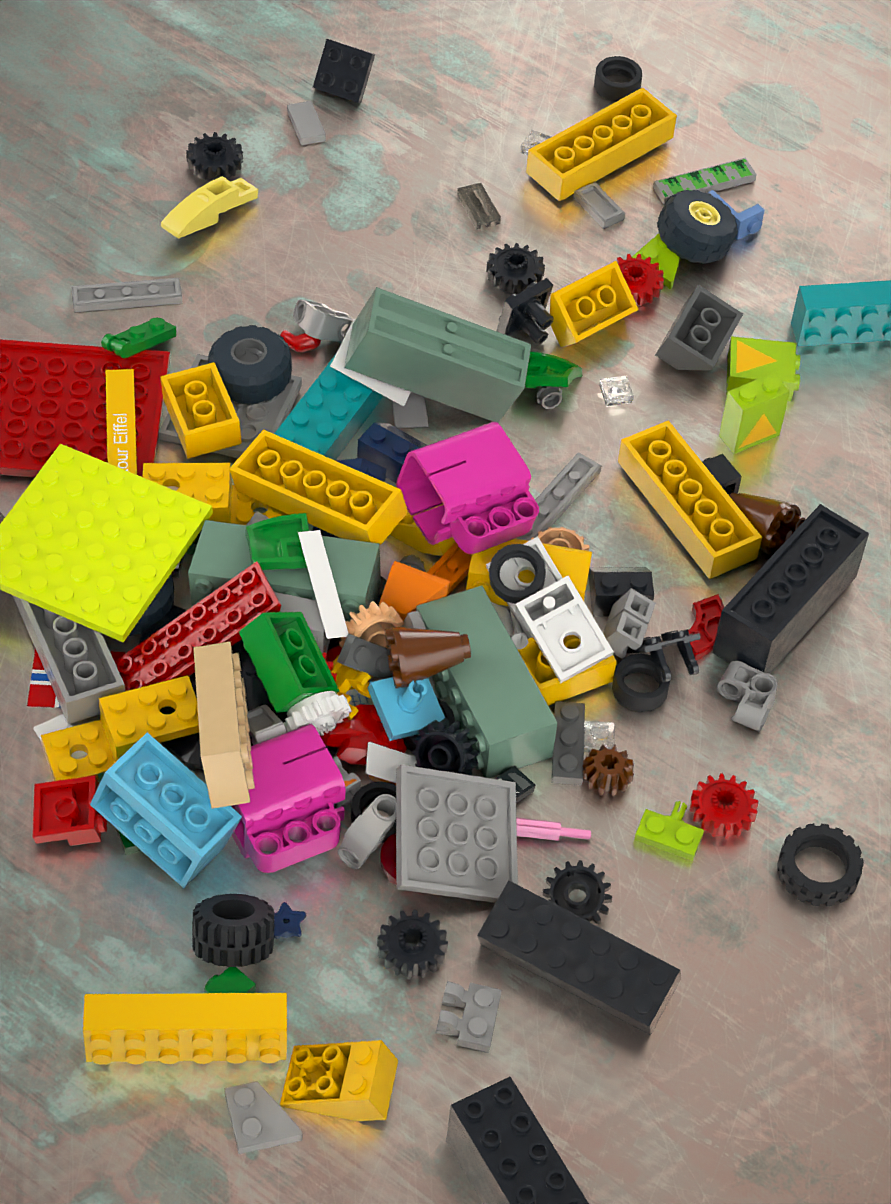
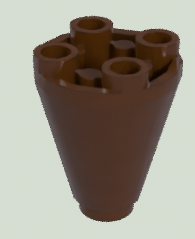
(770, 517)
(423, 653)

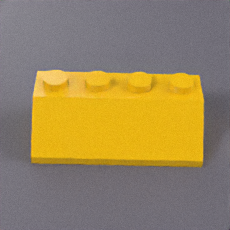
(567, 560)

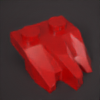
(354, 734)

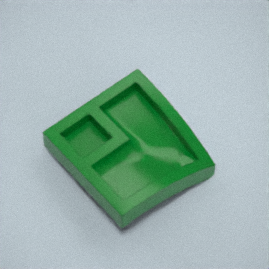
(550, 371)
(277, 543)

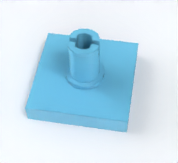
(406, 708)

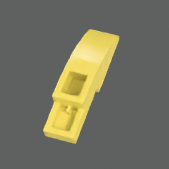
(205, 204)

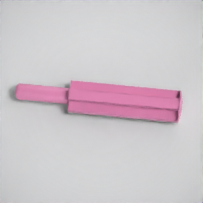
(548, 830)

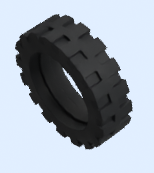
(812, 890)

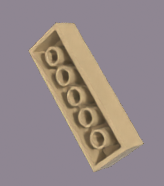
(223, 725)

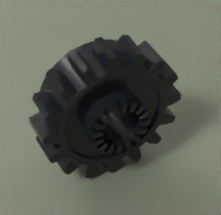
(214, 157)
(514, 268)
(443, 736)
(587, 881)
(411, 960)

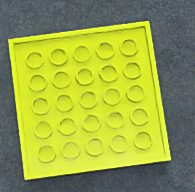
(95, 541)

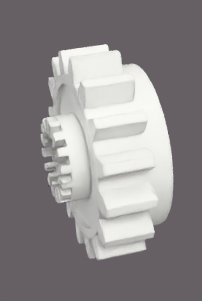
(321, 710)

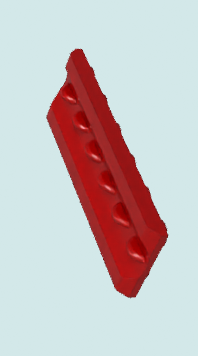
(211, 621)

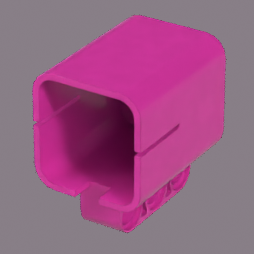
(477, 481)
(290, 801)

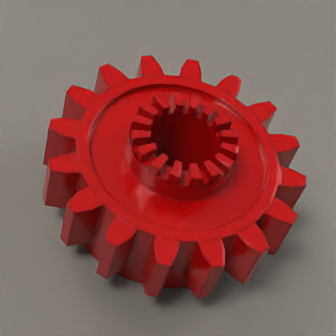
(642, 278)
(723, 806)

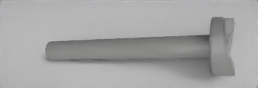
(518, 638)

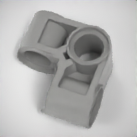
(321, 321)
(752, 690)
(367, 831)

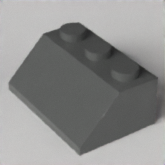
(699, 332)

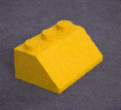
(590, 304)

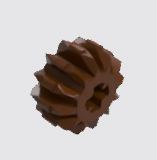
(608, 770)

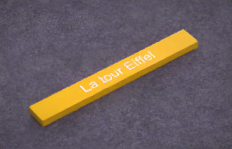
(121, 419)

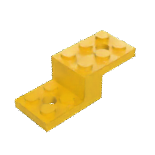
(211, 485)
(122, 723)

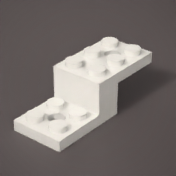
(555, 615)

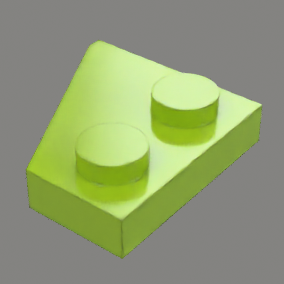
(659, 253)

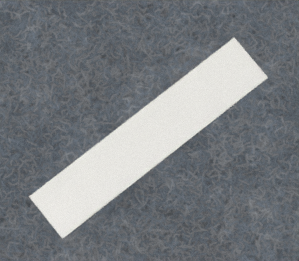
(323, 584)

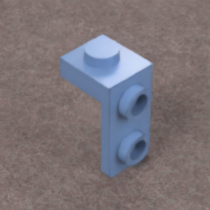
(747, 221)

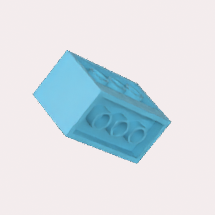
(164, 810)

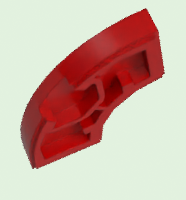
(707, 618)

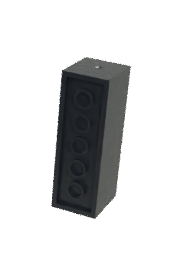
(791, 591)
(508, 1150)

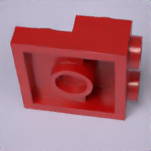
(65, 812)

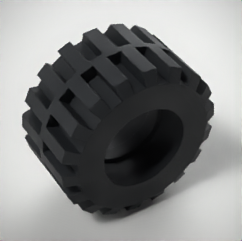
(233, 930)

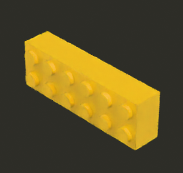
(600, 144)
(324, 489)
(689, 499)
(185, 1027)

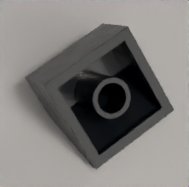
(611, 583)

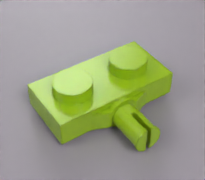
(670, 832)

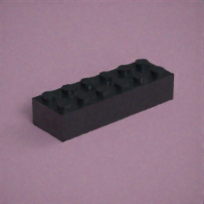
(579, 957)

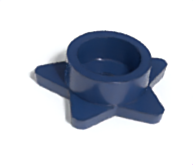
(289, 929)

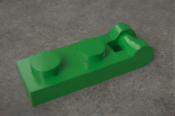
(139, 337)

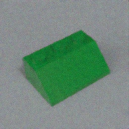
(287, 658)

